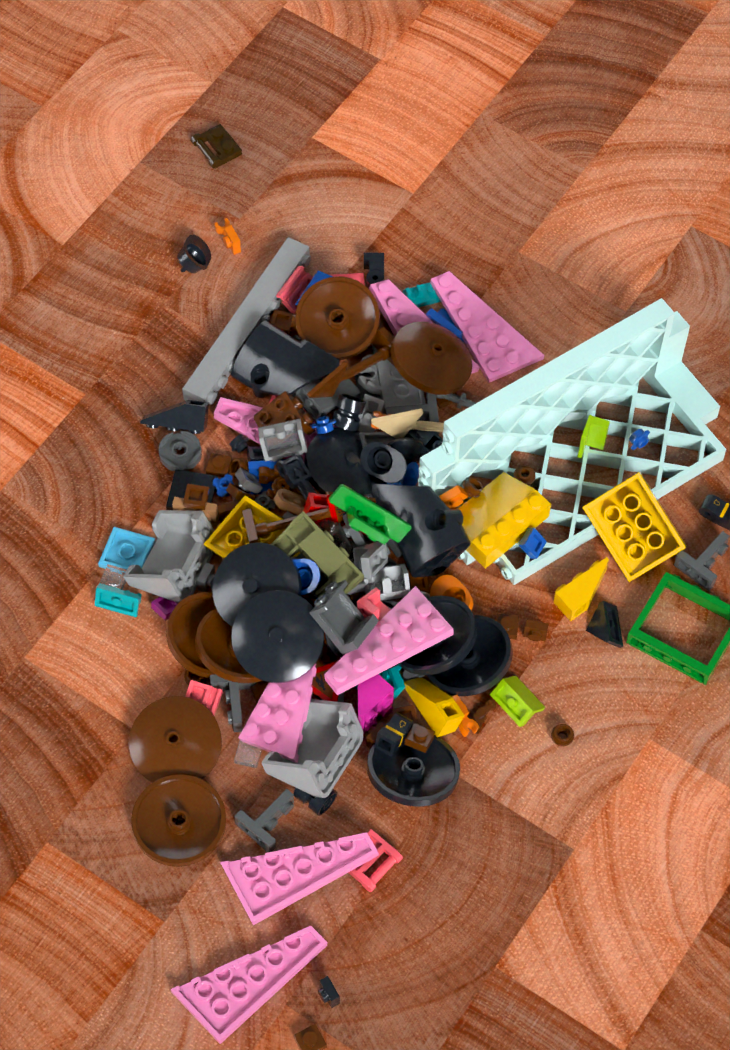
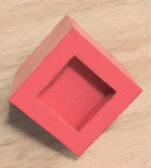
(371, 604)

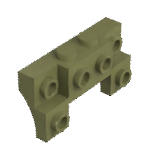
(318, 546)

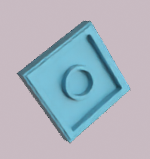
(126, 549)

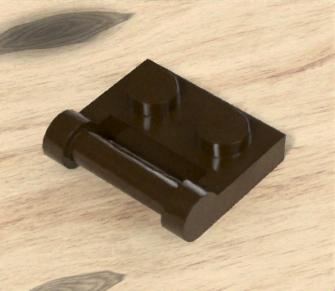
(220, 142)

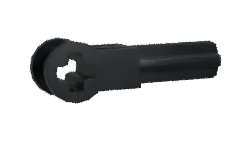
(296, 474)

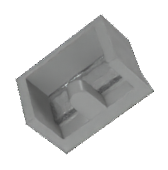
(282, 440)
(391, 581)

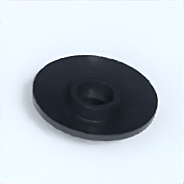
(410, 448)

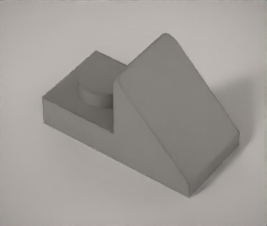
(372, 404)
(370, 558)

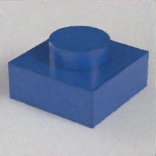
(532, 543)

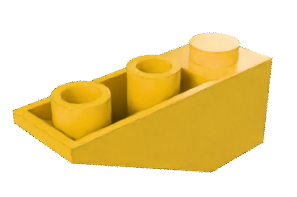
(577, 595)
(435, 705)

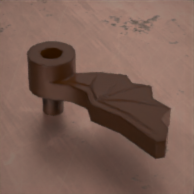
(480, 716)

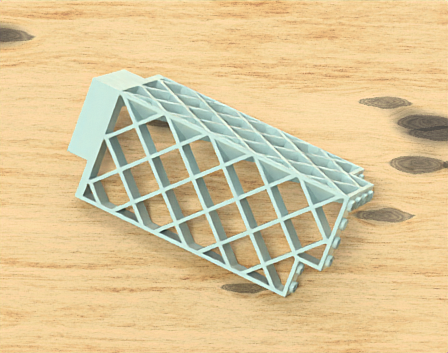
(565, 395)

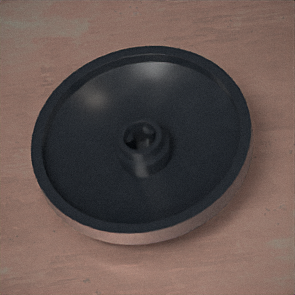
(335, 460)
(250, 572)
(277, 637)
(451, 650)
(482, 666)
(415, 776)

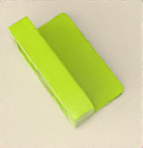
(594, 434)
(516, 700)

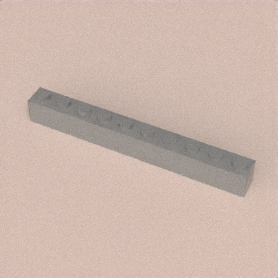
(257, 307)

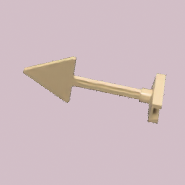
(399, 424)

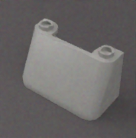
(175, 557)
(328, 745)

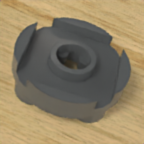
(185, 461)

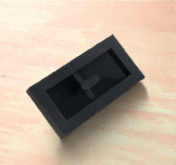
(606, 624)

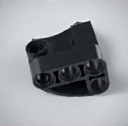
(280, 363)
(435, 530)

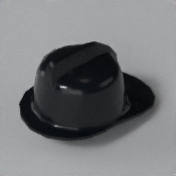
(194, 255)
(383, 462)

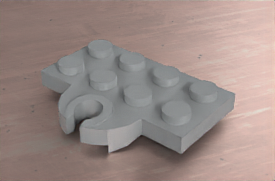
(390, 385)

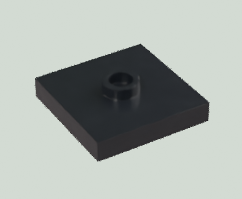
(180, 481)

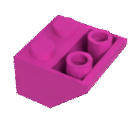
(374, 701)

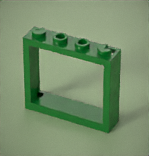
(668, 654)

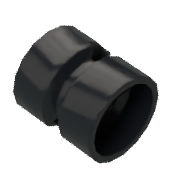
(348, 412)
(317, 805)

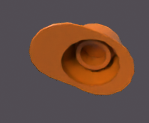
(450, 586)

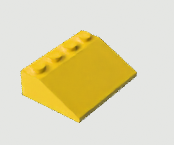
(501, 517)
(634, 526)
(233, 532)

